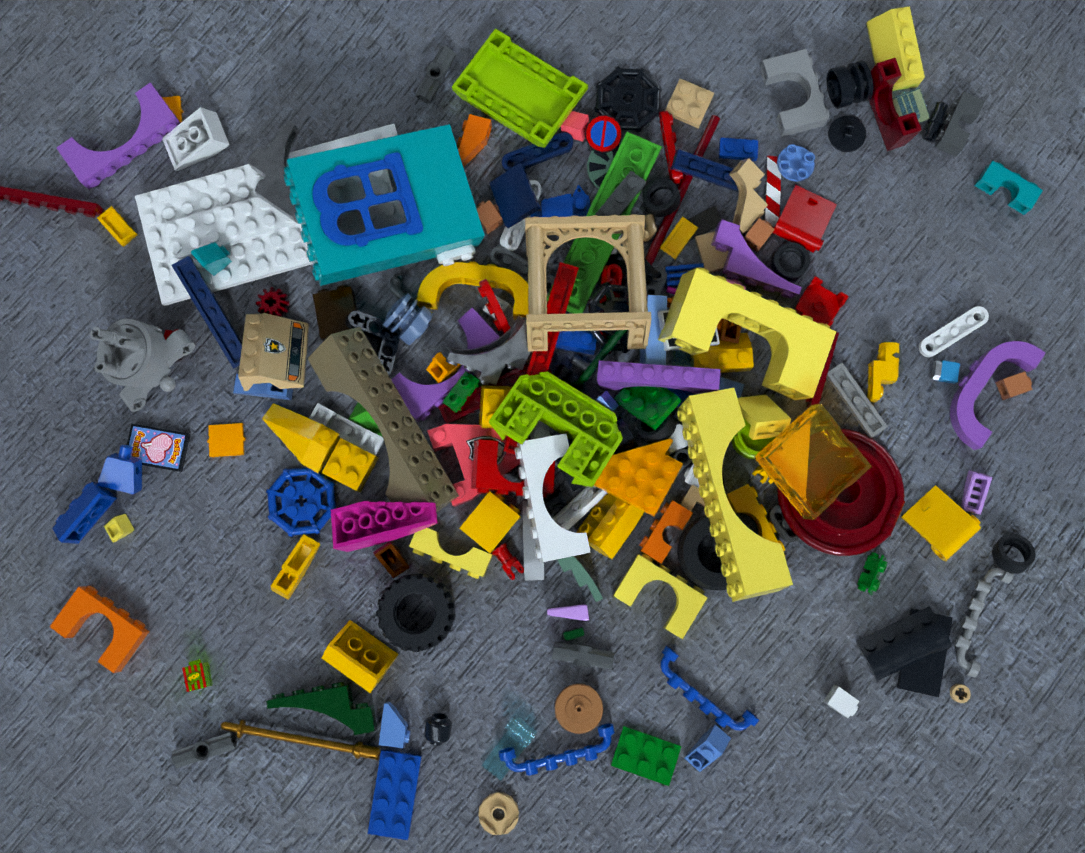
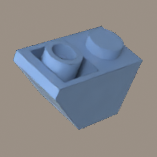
(708, 748)

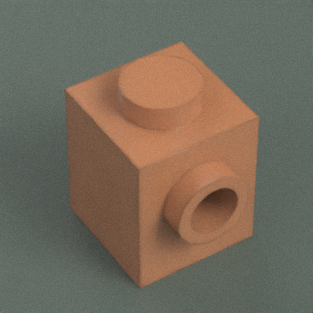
(489, 216)
(758, 234)
(1014, 385)

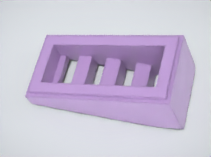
(984, 487)
(576, 612)

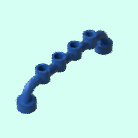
(706, 705)
(550, 761)

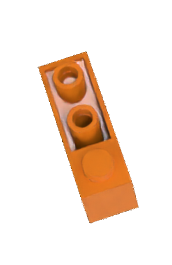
(474, 138)

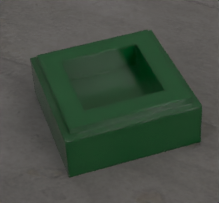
(574, 633)

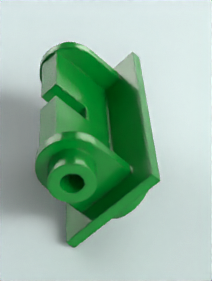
(461, 390)
(875, 566)

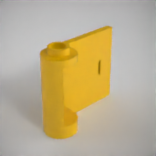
(942, 524)

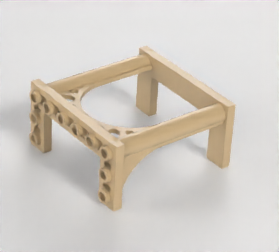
(538, 322)

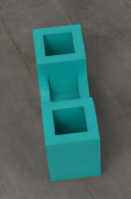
(1023, 193)

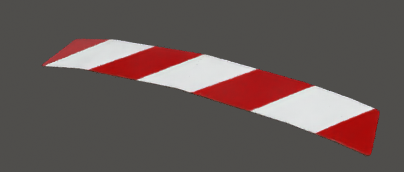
(773, 191)

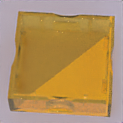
(812, 461)

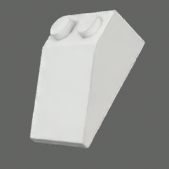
(195, 139)

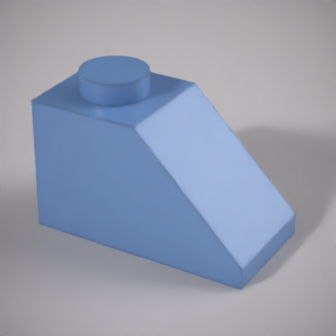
(394, 728)

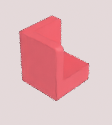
(575, 125)

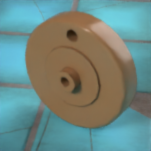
(578, 708)

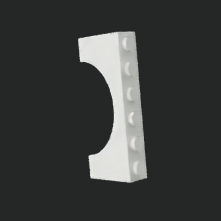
(551, 539)

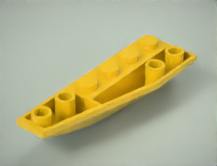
(610, 524)

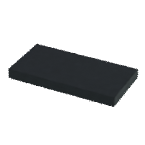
(927, 674)

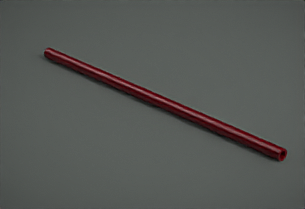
(683, 187)

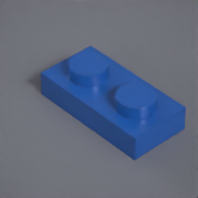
(738, 149)

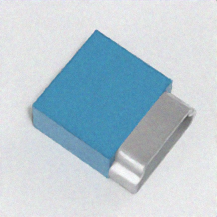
(945, 371)

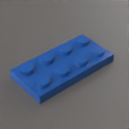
(394, 794)

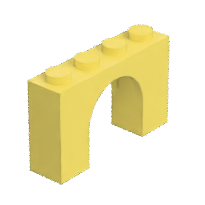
(688, 599)

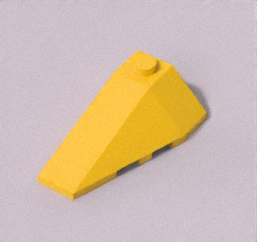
(304, 437)

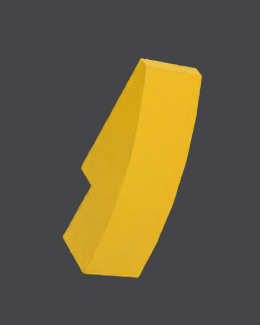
(295, 567)

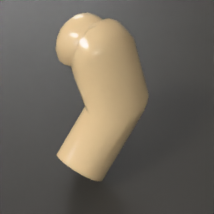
(650, 229)

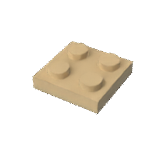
(689, 103)

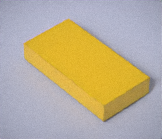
(117, 226)
(679, 237)

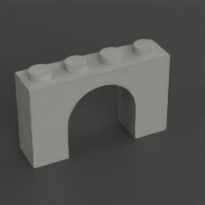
(797, 68)

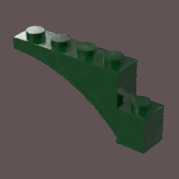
(333, 702)

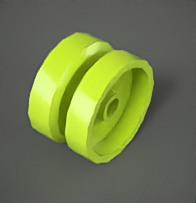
(745, 445)

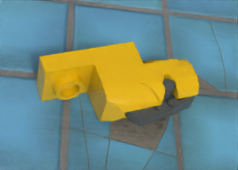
(885, 370)

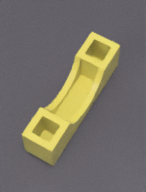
(428, 542)

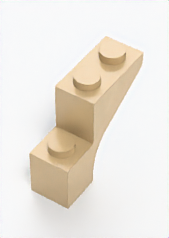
(749, 204)

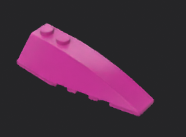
(378, 522)

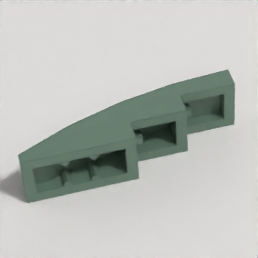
(580, 575)

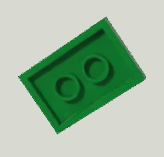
(648, 403)
(646, 755)

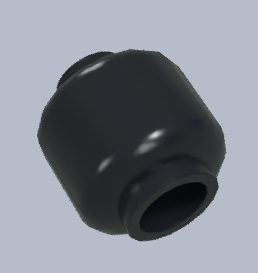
(438, 729)

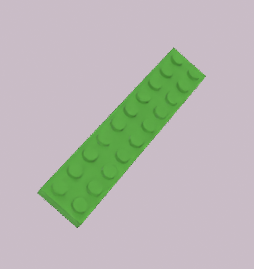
(591, 253)

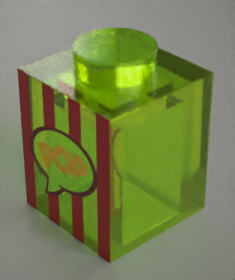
(197, 675)

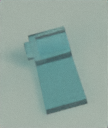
(517, 736)

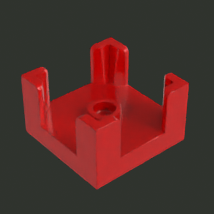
(820, 302)

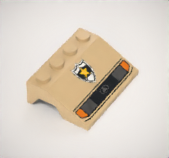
(273, 351)

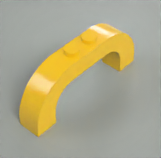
(471, 274)

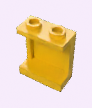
(490, 521)

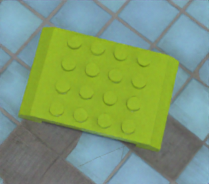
(519, 89)

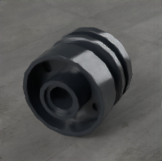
(849, 84)

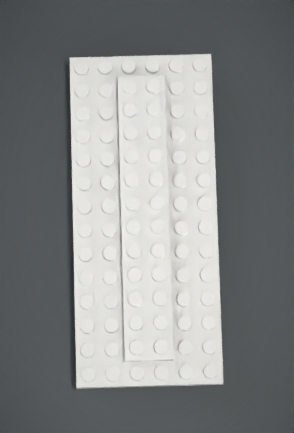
(257, 235)

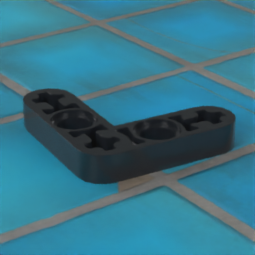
(384, 338)

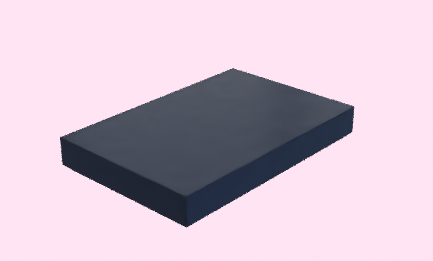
(514, 195)

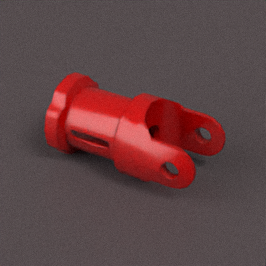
(507, 560)

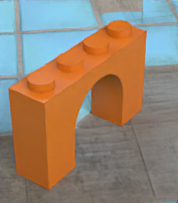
(127, 632)

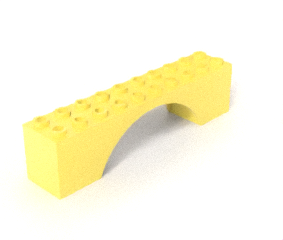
(748, 560)

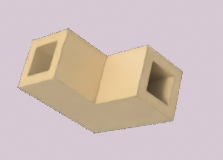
(691, 498)

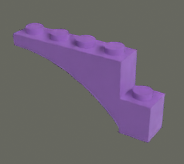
(744, 264)

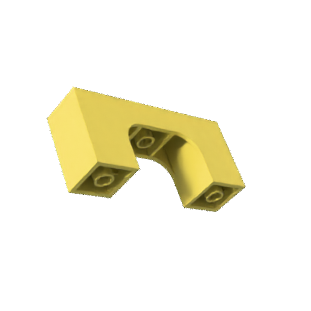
(795, 340)

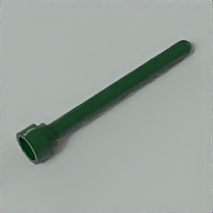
(600, 357)

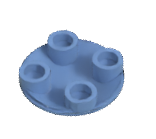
(796, 163)

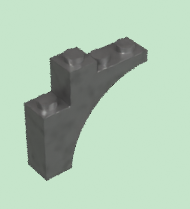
(271, 166)
(489, 360)

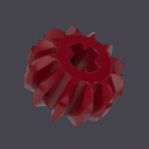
(268, 297)

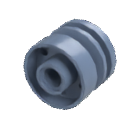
(408, 319)

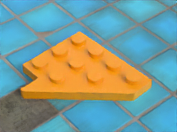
(641, 476)

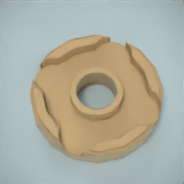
(498, 826)

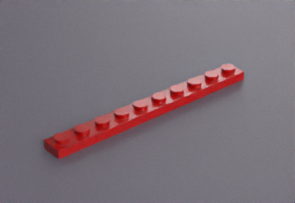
(556, 304)

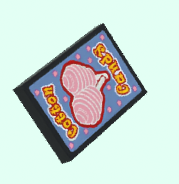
(159, 447)

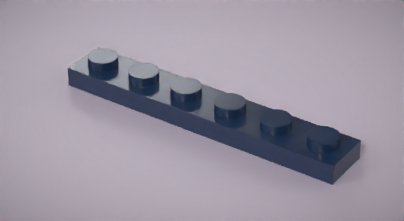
(209, 309)

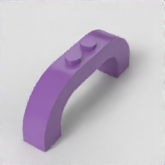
(961, 409)

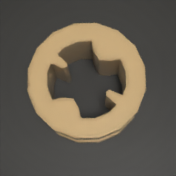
(965, 698)

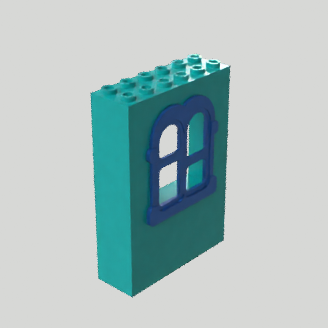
(428, 185)

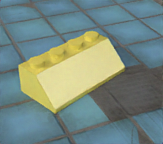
(895, 37)

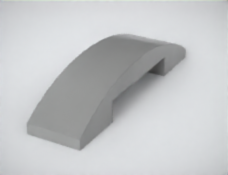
(532, 567)

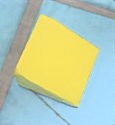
(118, 527)

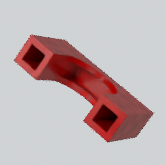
(487, 476)

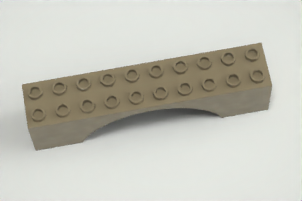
(351, 367)

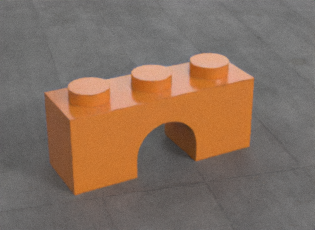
(672, 515)

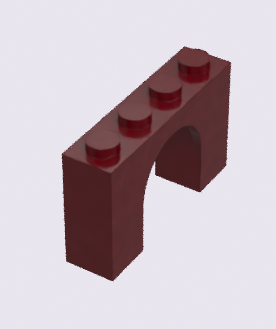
(894, 129)

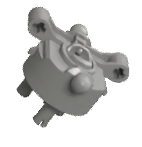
(138, 358)

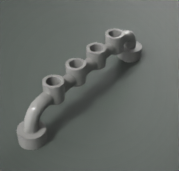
(970, 623)

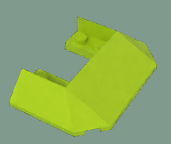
(566, 411)

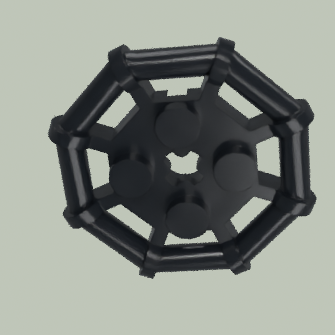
(637, 93)
(611, 305)

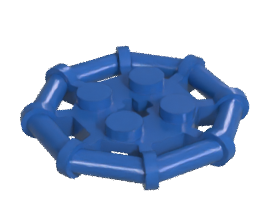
(292, 494)

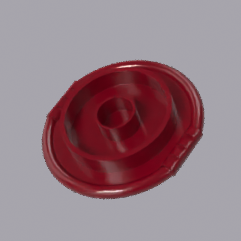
(861, 513)

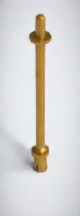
(358, 750)

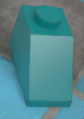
(212, 257)

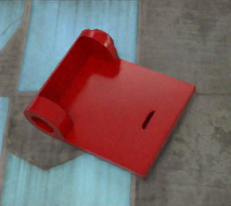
(805, 219)

